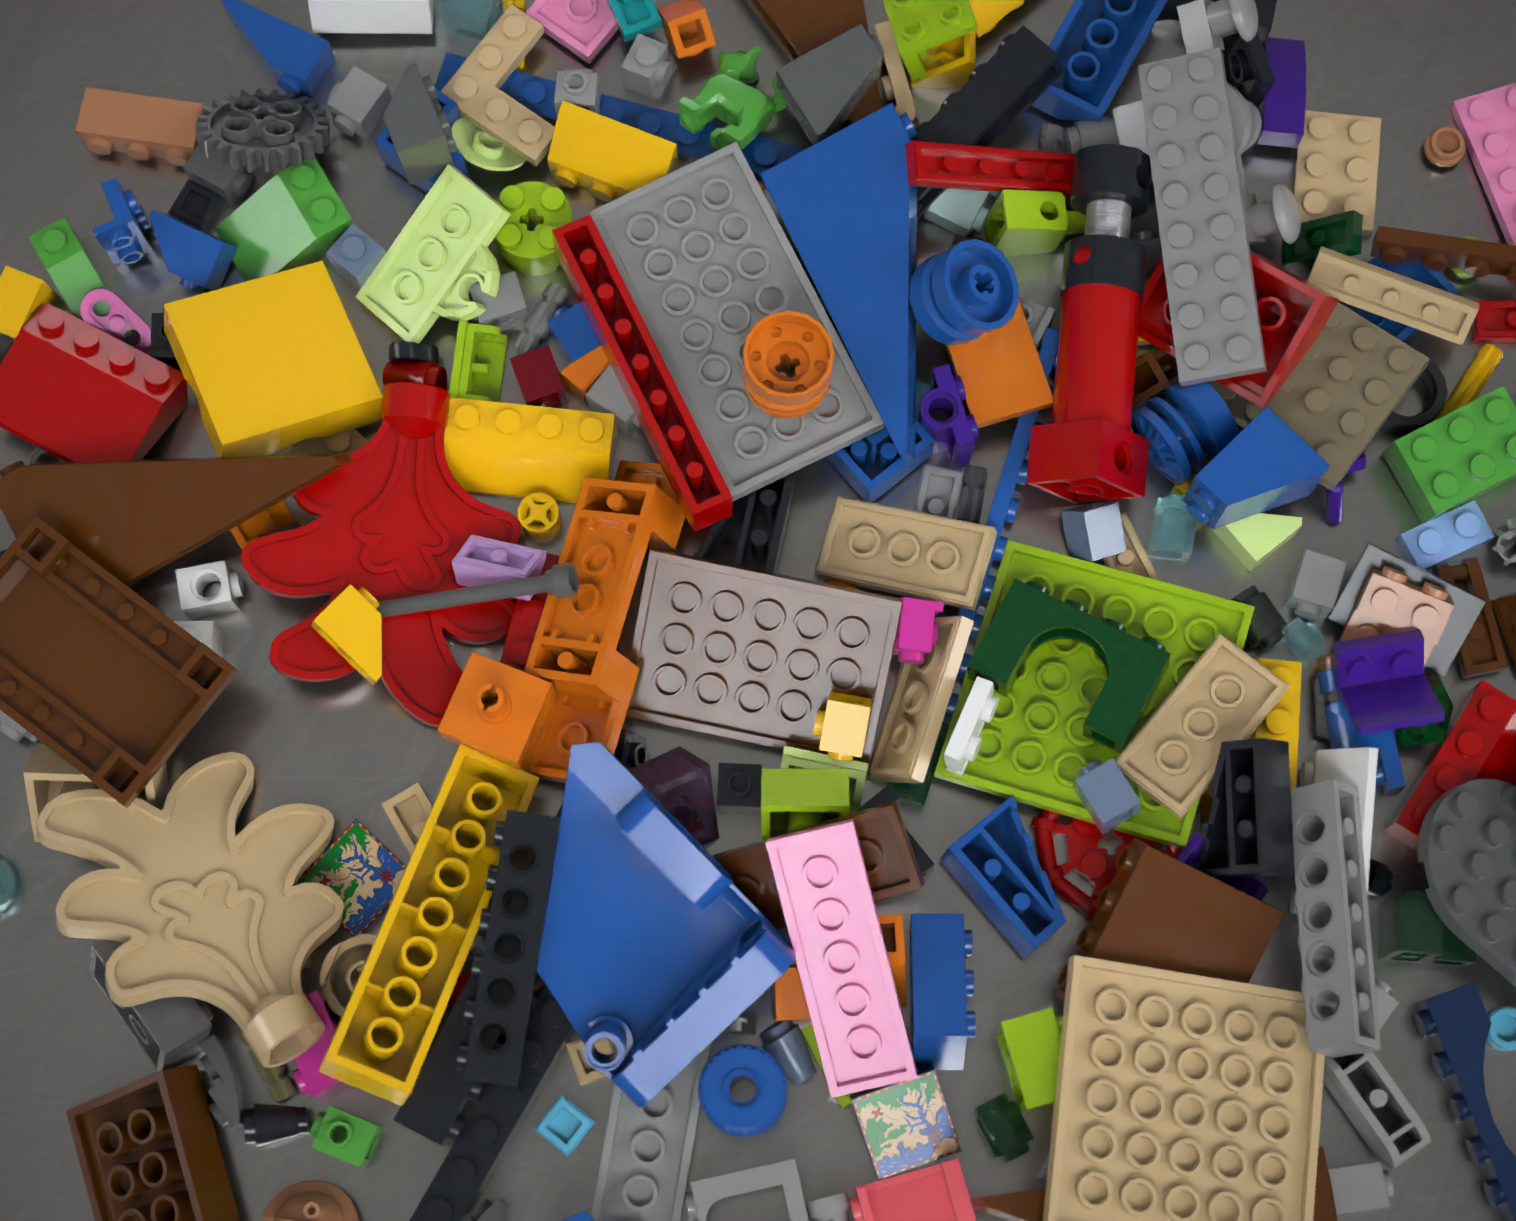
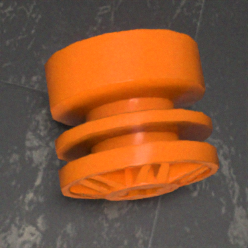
(791, 342)

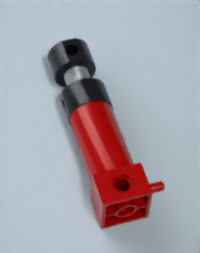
(1090, 444)

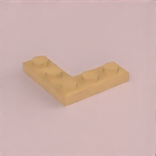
(479, 82)

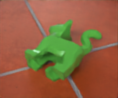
(732, 101)

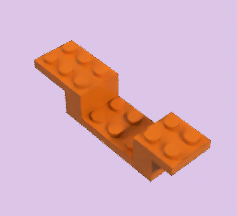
(581, 633)

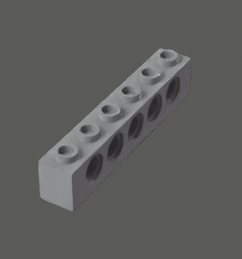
(1347, 935)

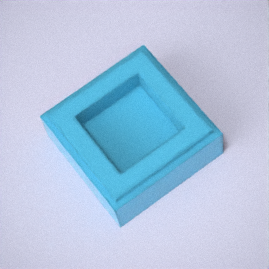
(565, 1125)

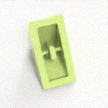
(1258, 536)

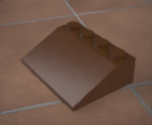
(153, 1152)

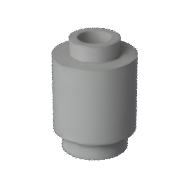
(1090, 133)

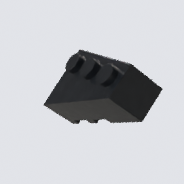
(754, 530)
(1250, 812)

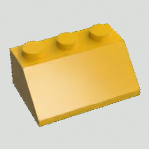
(606, 154)

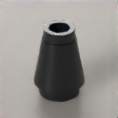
(273, 1123)

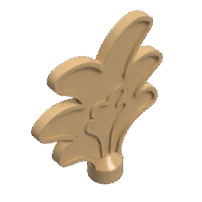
(200, 905)

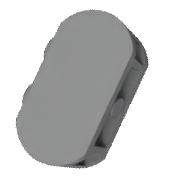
(1376, 1107)

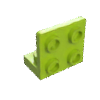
(926, 24)

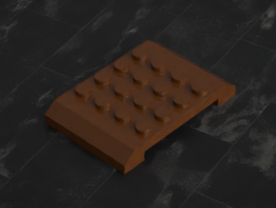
(97, 664)

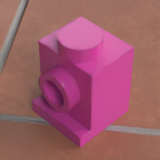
(916, 630)

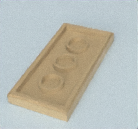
(906, 552)
(1214, 703)
(919, 707)

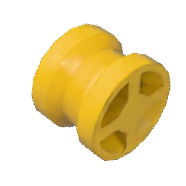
(535, 508)

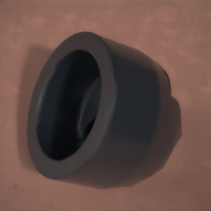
(1382, 877)

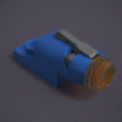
(1336, 726)

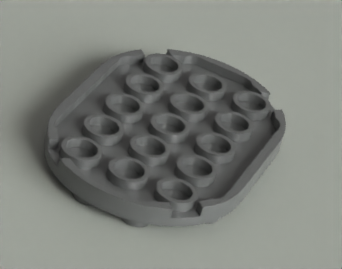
(1472, 867)

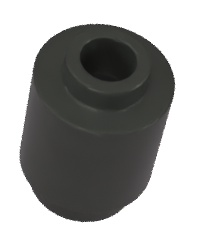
(1266, 620)

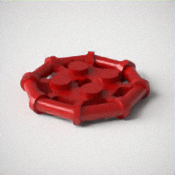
(1083, 857)

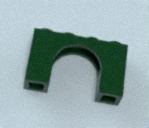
(1033, 618)

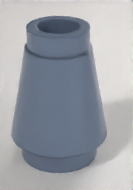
(789, 1048)

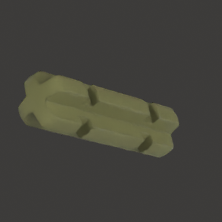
(280, 1086)

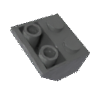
(419, 127)

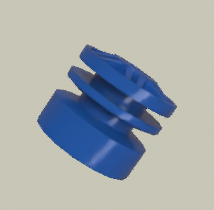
(1184, 429)

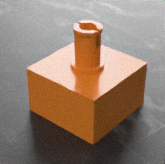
(497, 710)

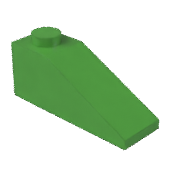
(69, 266)

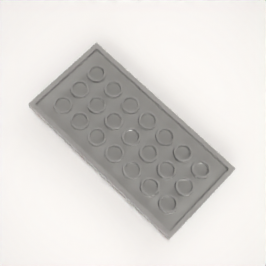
(702, 272)

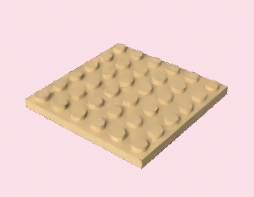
(1182, 1099)

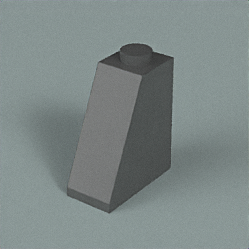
(830, 81)

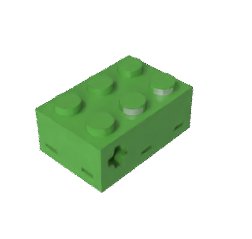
(1457, 455)

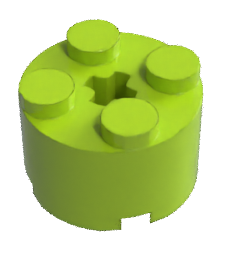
(532, 206)

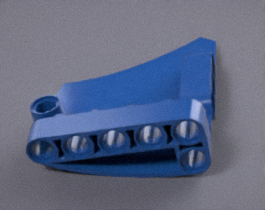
(646, 930)

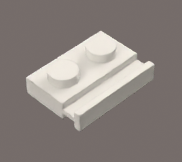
(965, 738)

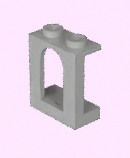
(709, 1190)

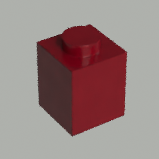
(539, 378)

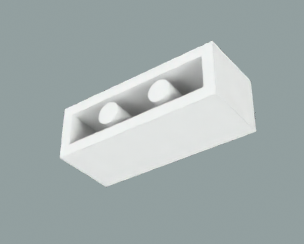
(372, 16)

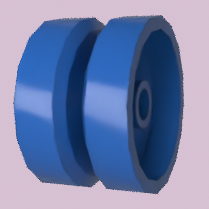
(964, 292)

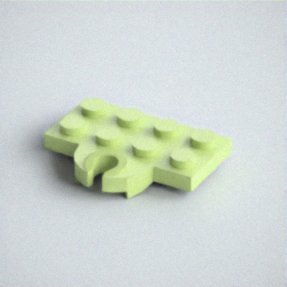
(438, 259)

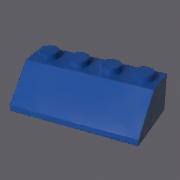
(1096, 53)

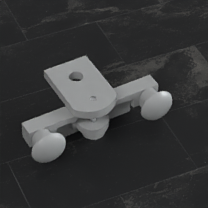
(1202, 29)

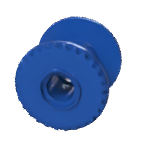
(737, 1064)

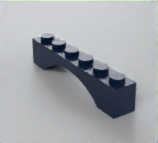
(1458, 1034)

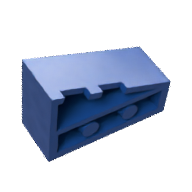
(1005, 878)
(940, 990)

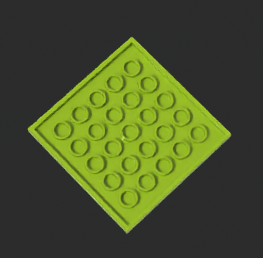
(1037, 730)

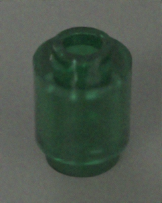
(1004, 1127)

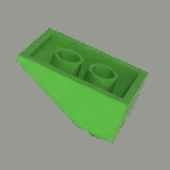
(286, 222)

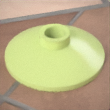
(482, 148)

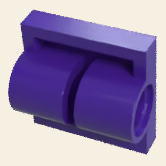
(944, 404)

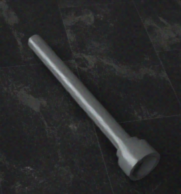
(559, 581)

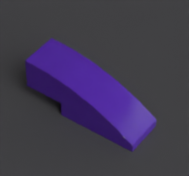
(1284, 105)

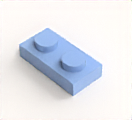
(1446, 536)

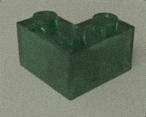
(1416, 934)

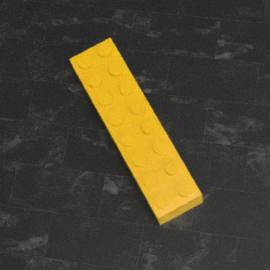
(426, 930)

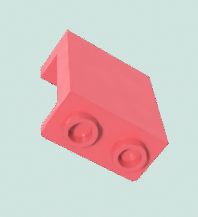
(919, 1195)

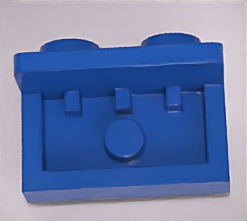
(125, 236)

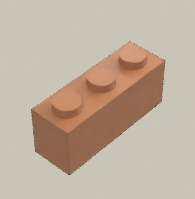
(138, 125)

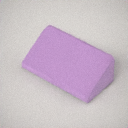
(494, 561)

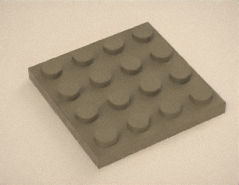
(1339, 390)

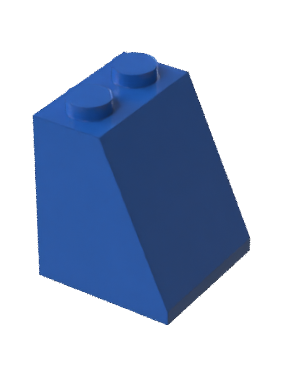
(1255, 473)

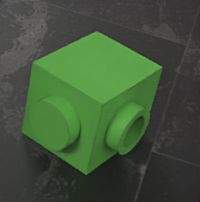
(345, 1136)

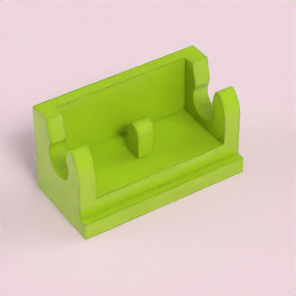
(478, 362)

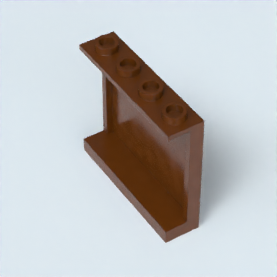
(1175, 920)

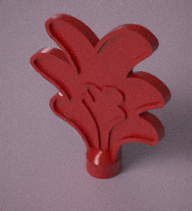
(393, 529)

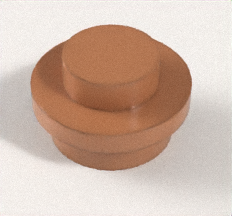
(1444, 147)

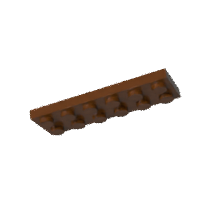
(883, 845)

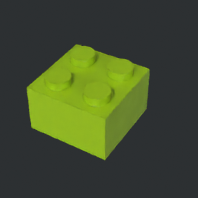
(801, 798)
(1031, 1056)

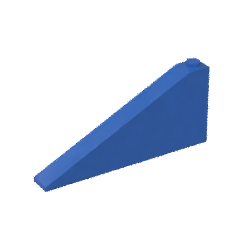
(858, 239)

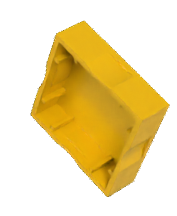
(272, 362)

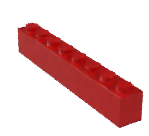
(642, 373)

